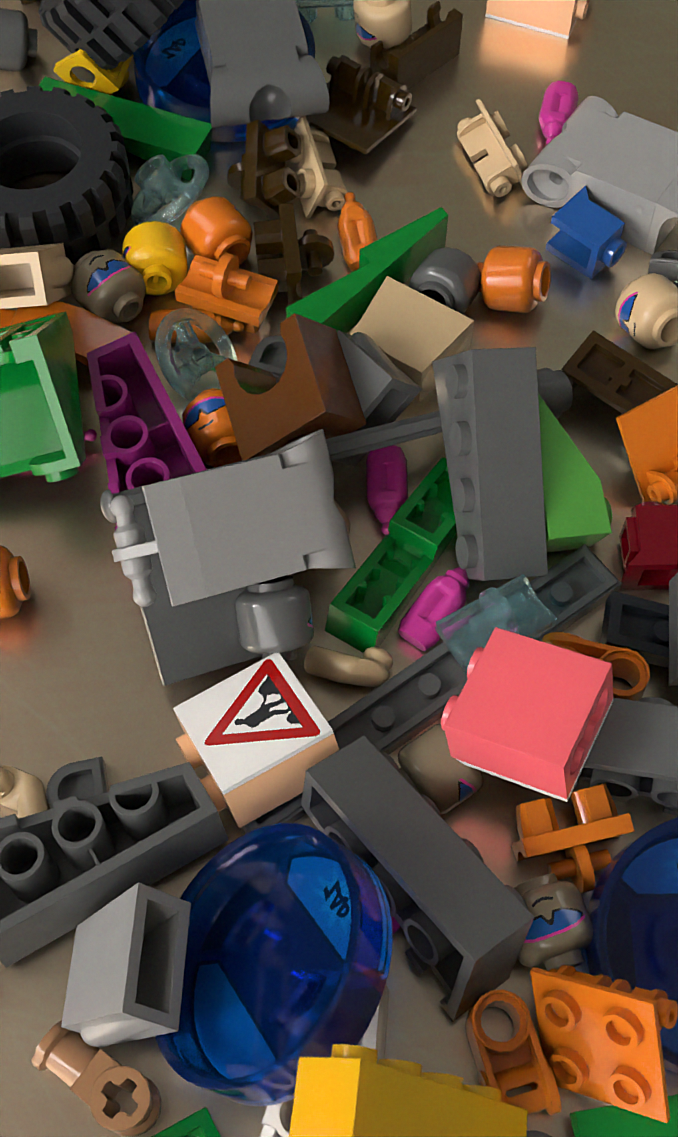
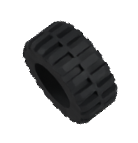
(105, 28)
(67, 136)

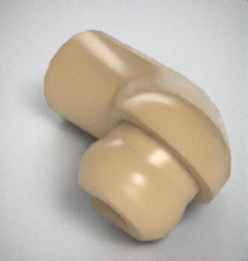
(350, 669)
(21, 791)

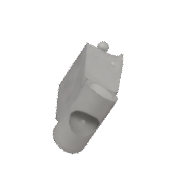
(622, 162)
(236, 525)

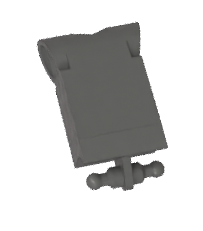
(258, 62)

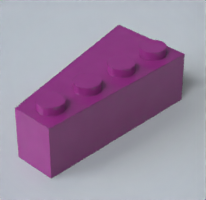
(137, 420)

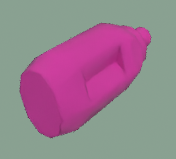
(557, 106)
(386, 483)
(436, 601)

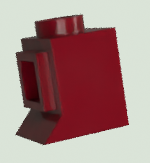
(649, 546)

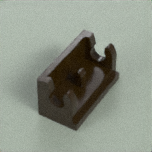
(423, 49)
(614, 374)

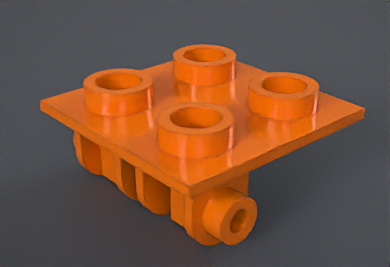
(652, 446)
(604, 1038)

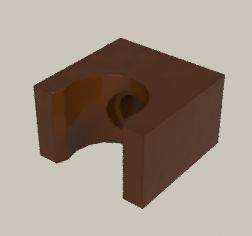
(309, 397)

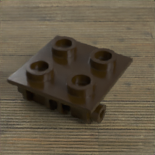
(361, 105)

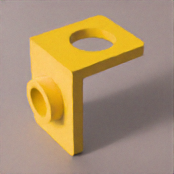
(105, 80)

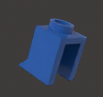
(587, 235)

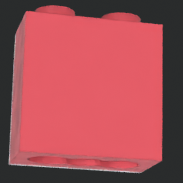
(529, 712)

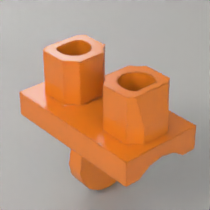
(228, 290)
(596, 822)

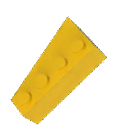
(394, 1099)

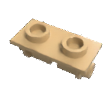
(486, 136)
(315, 169)

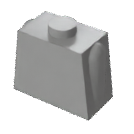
(128, 968)

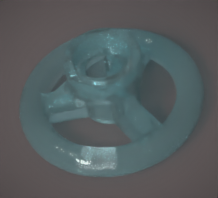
(162, 185)
(189, 358)

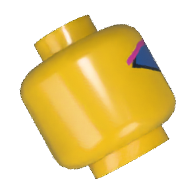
(158, 255)

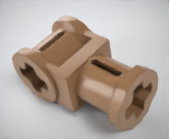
(98, 1079)

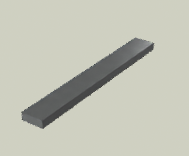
(421, 691)

